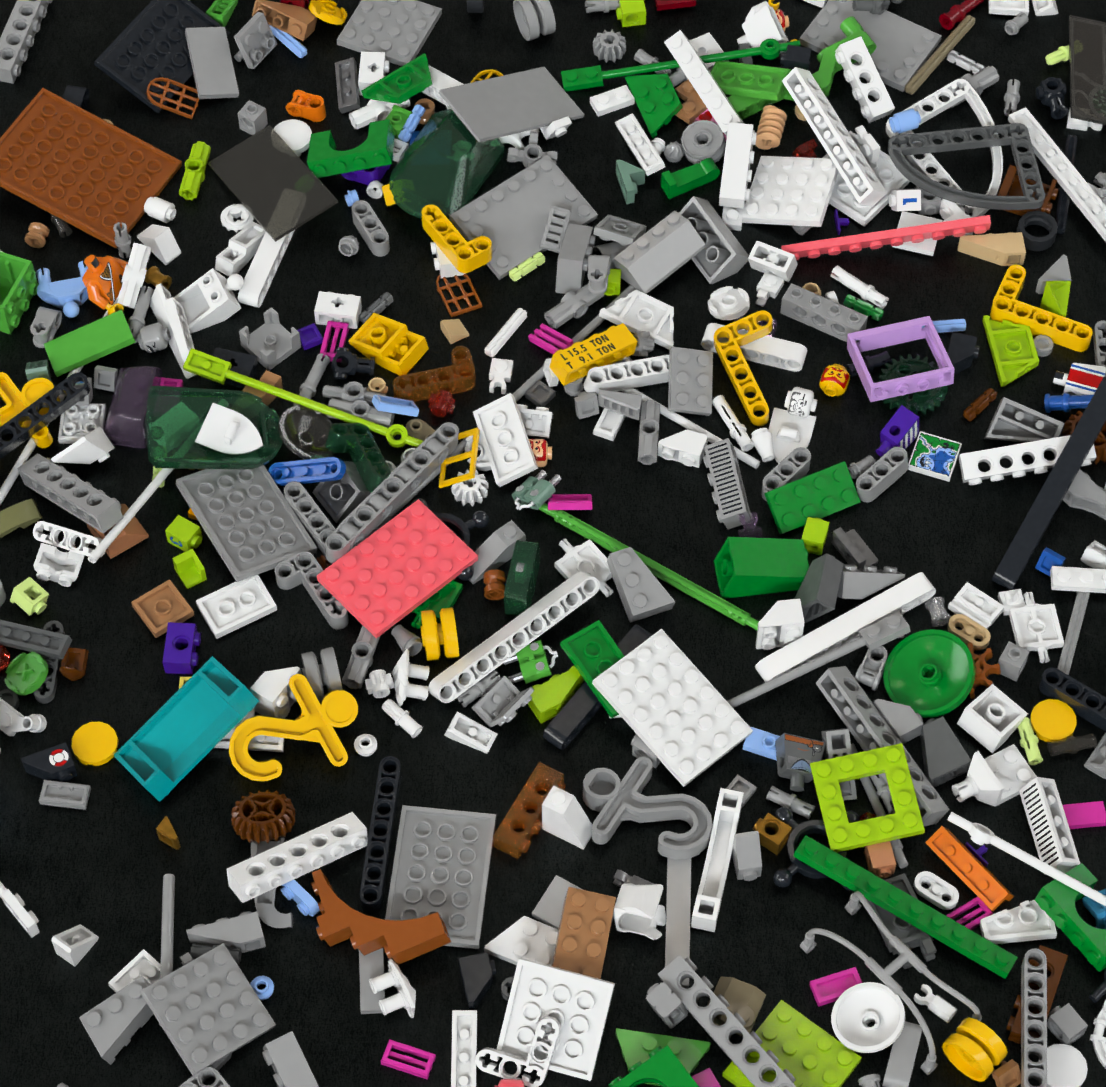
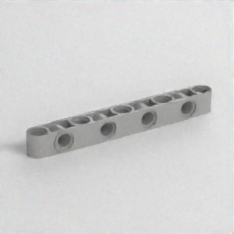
(382, 501)

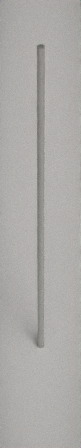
(517, 394)

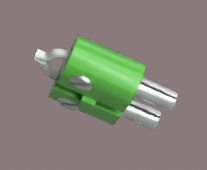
(532, 662)

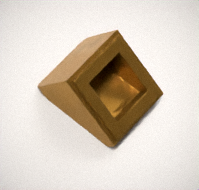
(167, 834)

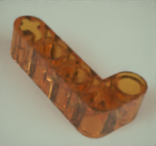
(453, 378)

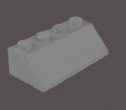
(659, 252)
(723, 252)

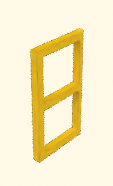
(473, 454)

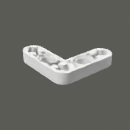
(532, 1062)

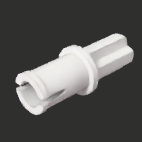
(402, 718)

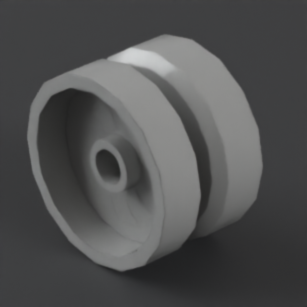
(534, 18)
(322, 674)

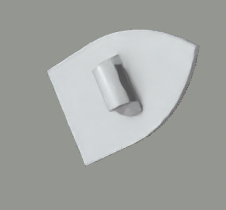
(228, 432)
(789, 432)

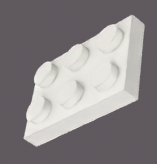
(236, 605)

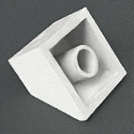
(991, 718)

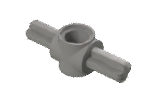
(346, 393)

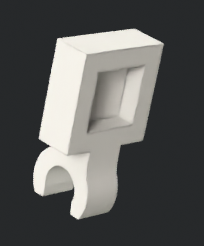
(768, 287)

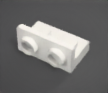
(536, 422)

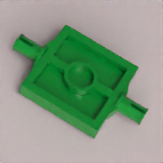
(443, 598)

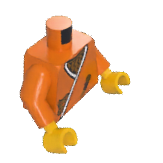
(104, 281)

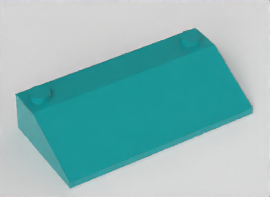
(186, 728)

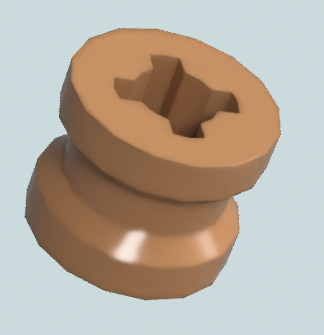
(429, 109)
(36, 235)

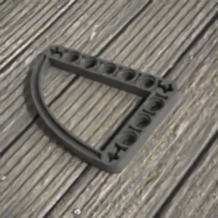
(964, 197)

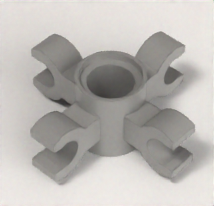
(532, 149)

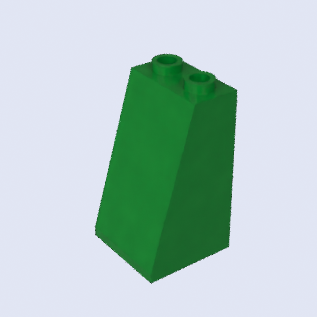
(760, 566)

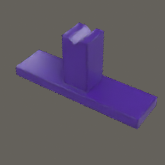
(840, 221)
(978, 853)

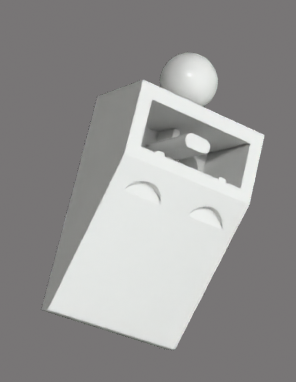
(210, 300)

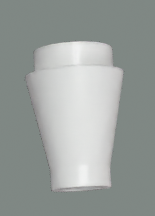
(763, 443)

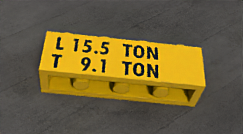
(593, 352)

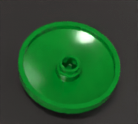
(930, 672)

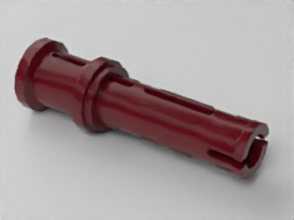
(957, 13)

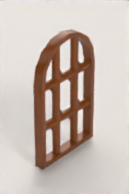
(182, 95)
(454, 298)

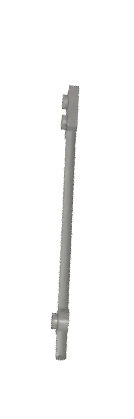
(871, 636)

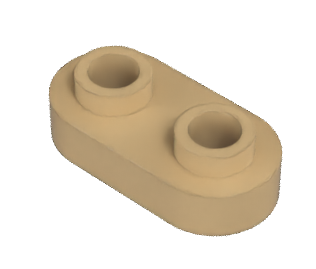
(970, 631)

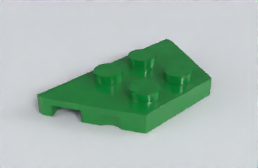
(401, 83)
(655, 99)

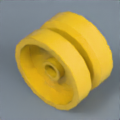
(439, 634)
(974, 1049)

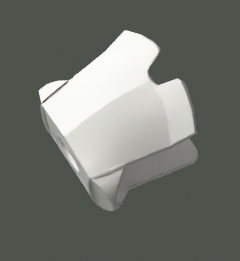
(639, 910)

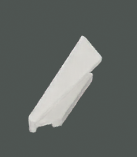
(172, 316)

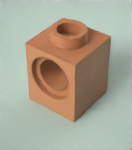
(880, 859)

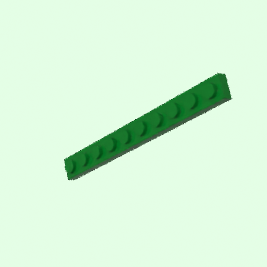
(905, 907)

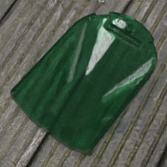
(443, 166)
(178, 414)

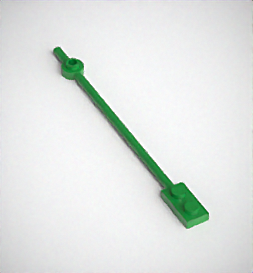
(593, 76)

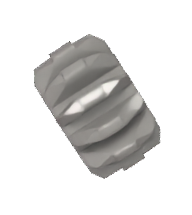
(609, 46)

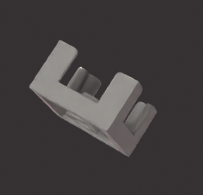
(270, 341)

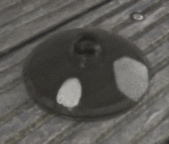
(305, 432)

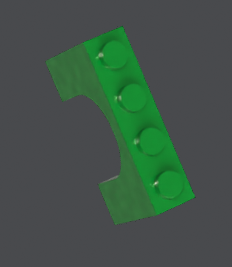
(373, 152)
(1059, 904)
(661, 1068)

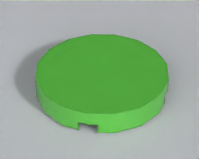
(26, 673)

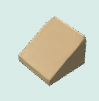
(453, 330)

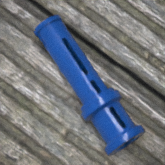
(1066, 402)

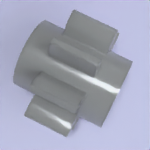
(645, 343)

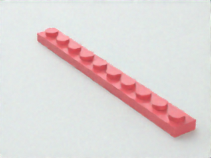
(894, 237)

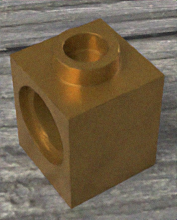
(772, 842)

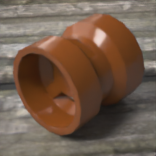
(494, 584)

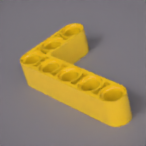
(1041, 322)
(740, 366)

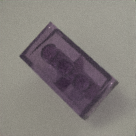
(128, 407)

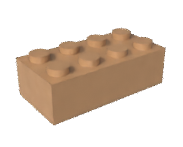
(583, 932)

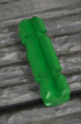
(863, 307)

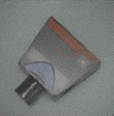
(794, 758)

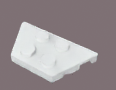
(643, 313)
(525, 940)

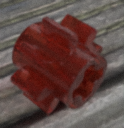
(441, 403)

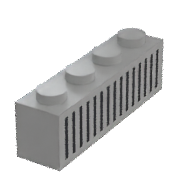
(727, 483)

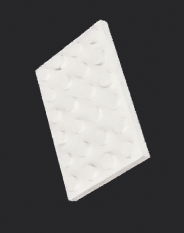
(672, 707)

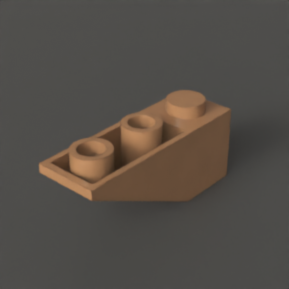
(287, 18)

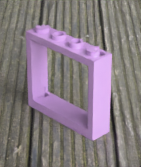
(896, 334)

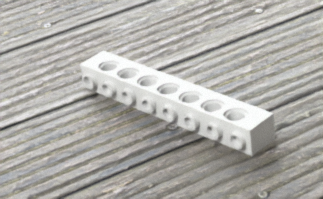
(834, 137)

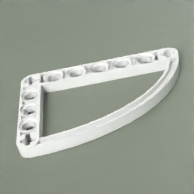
(938, 107)

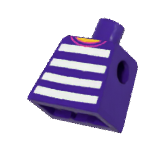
(899, 431)

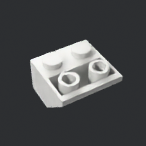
(780, 625)
(274, 692)

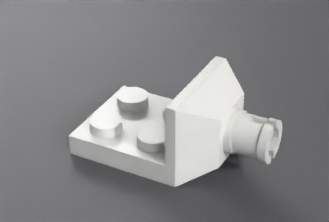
(995, 777)

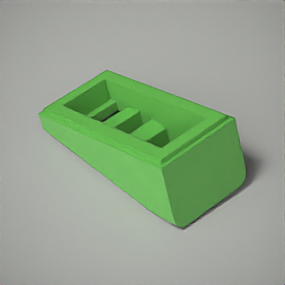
(221, 12)

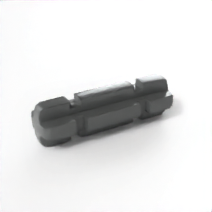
(376, 307)

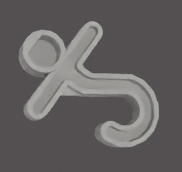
(624, 801)

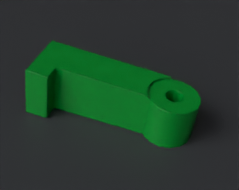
(689, 177)

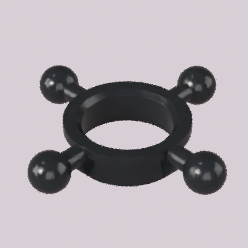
(479, 519)
(782, 876)

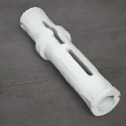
(866, 291)
(744, 440)

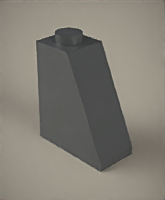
(820, 587)
(942, 752)

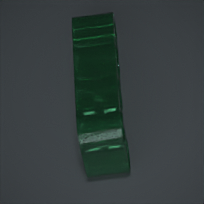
(360, 444)

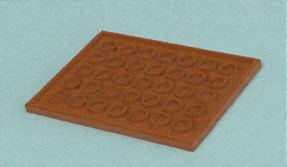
(81, 166)

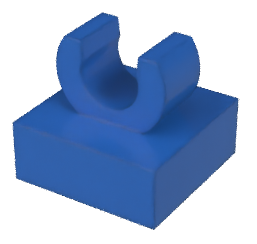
(1048, 559)

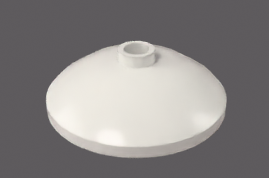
(863, 1005)

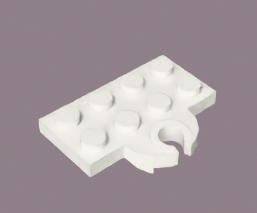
(502, 441)

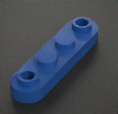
(307, 471)

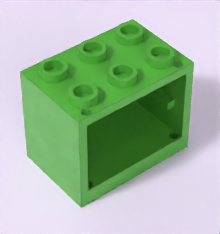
(17, 288)

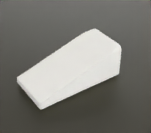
(470, 733)

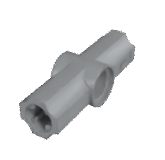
(978, 81)
(571, 305)
(367, 412)
(649, 441)
(358, 665)

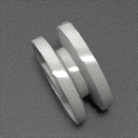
(701, 132)

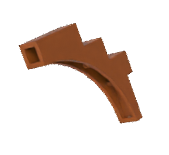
(400, 938)

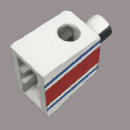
(1081, 380)

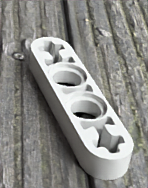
(69, 538)

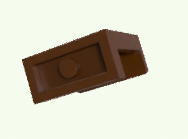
(1012, 187)

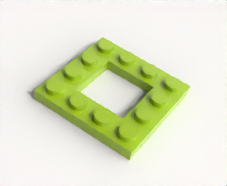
(846, 835)

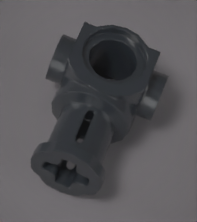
(1051, 94)
(354, 364)

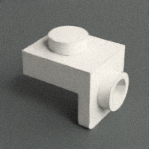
(556, 128)

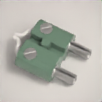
(535, 491)

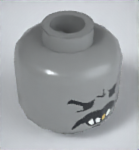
(153, 337)

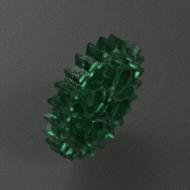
(921, 400)

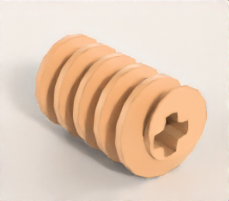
(770, 127)

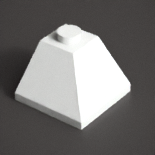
(87, 449)

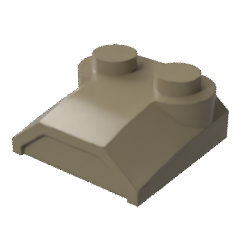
(743, 999)

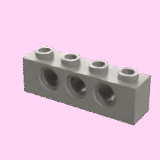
(821, 313)

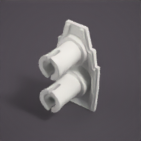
(403, 688)
(406, 993)

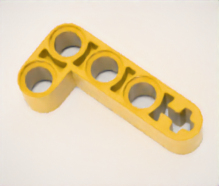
(462, 254)

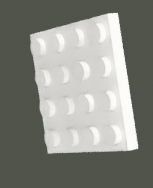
(790, 191)
(845, 201)
(571, 998)

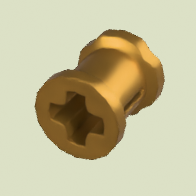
(155, 277)

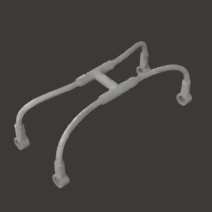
(884, 975)

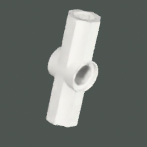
(373, 112)
(134, 275)

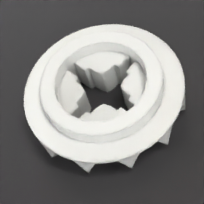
(235, 211)

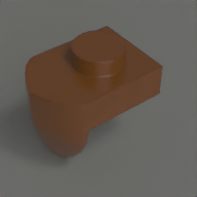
(74, 663)

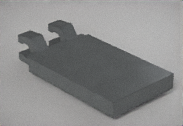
(907, 933)

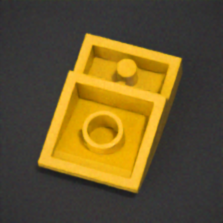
(389, 343)

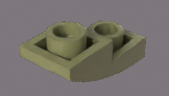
(18, 515)

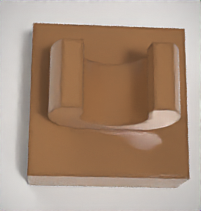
(1007, 1075)

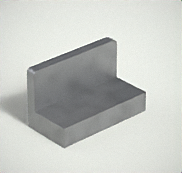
(853, 548)

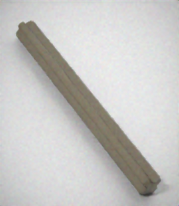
(939, 55)

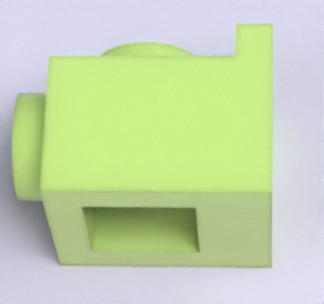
(30, 596)

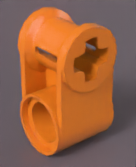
(308, 106)

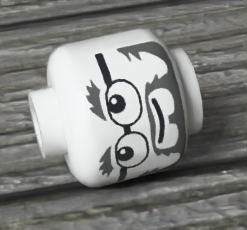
(800, 402)

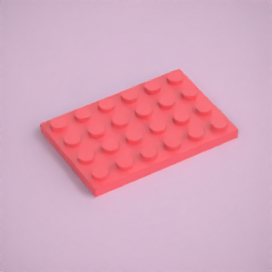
(397, 568)

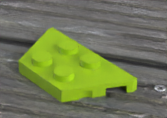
(1010, 348)

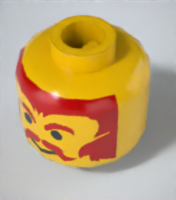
(834, 380)

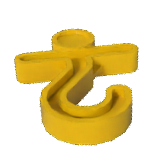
(18, 401)
(314, 724)

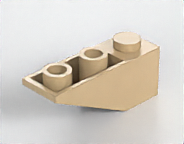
(1000, 249)

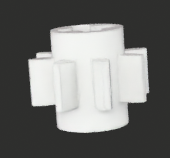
(379, 683)

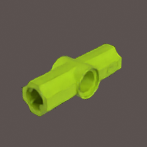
(194, 170)

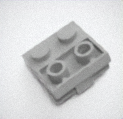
(254, 41)

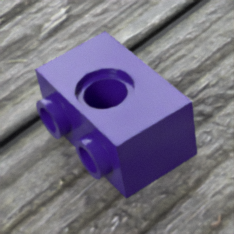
(179, 636)

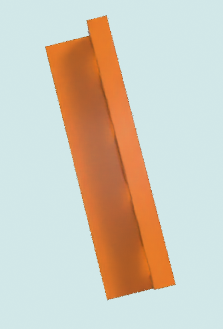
(968, 868)

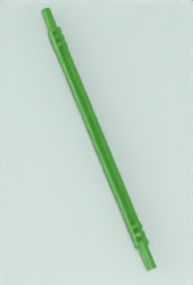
(657, 569)

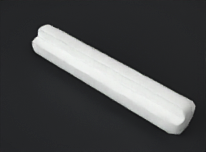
(505, 332)

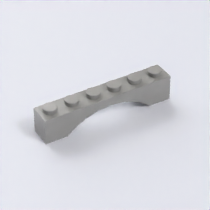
(1086, 495)

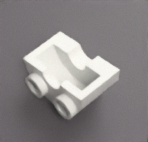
(57, 565)

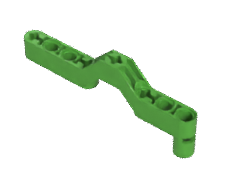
(828, 67)

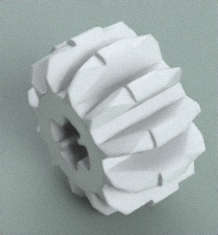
(470, 490)

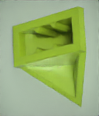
(1056, 297)

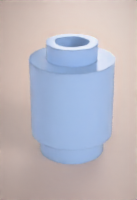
(905, 121)

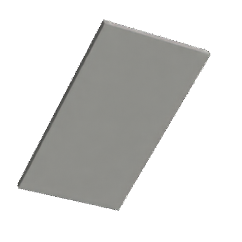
(510, 103)

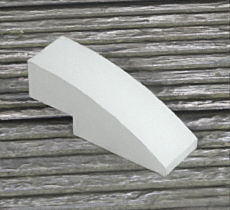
(240, 249)

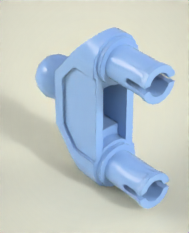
(64, 293)

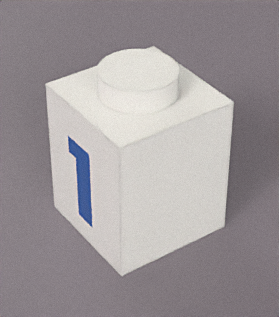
(905, 199)

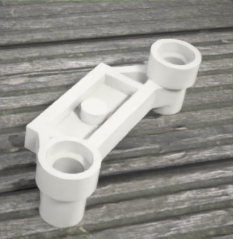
(13, 721)

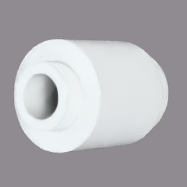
(160, 209)

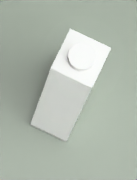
(566, 818)

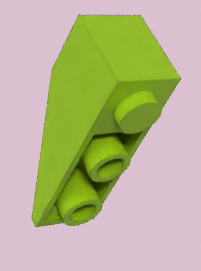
(554, 694)

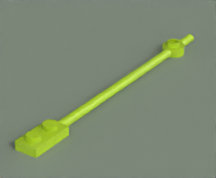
(218, 370)

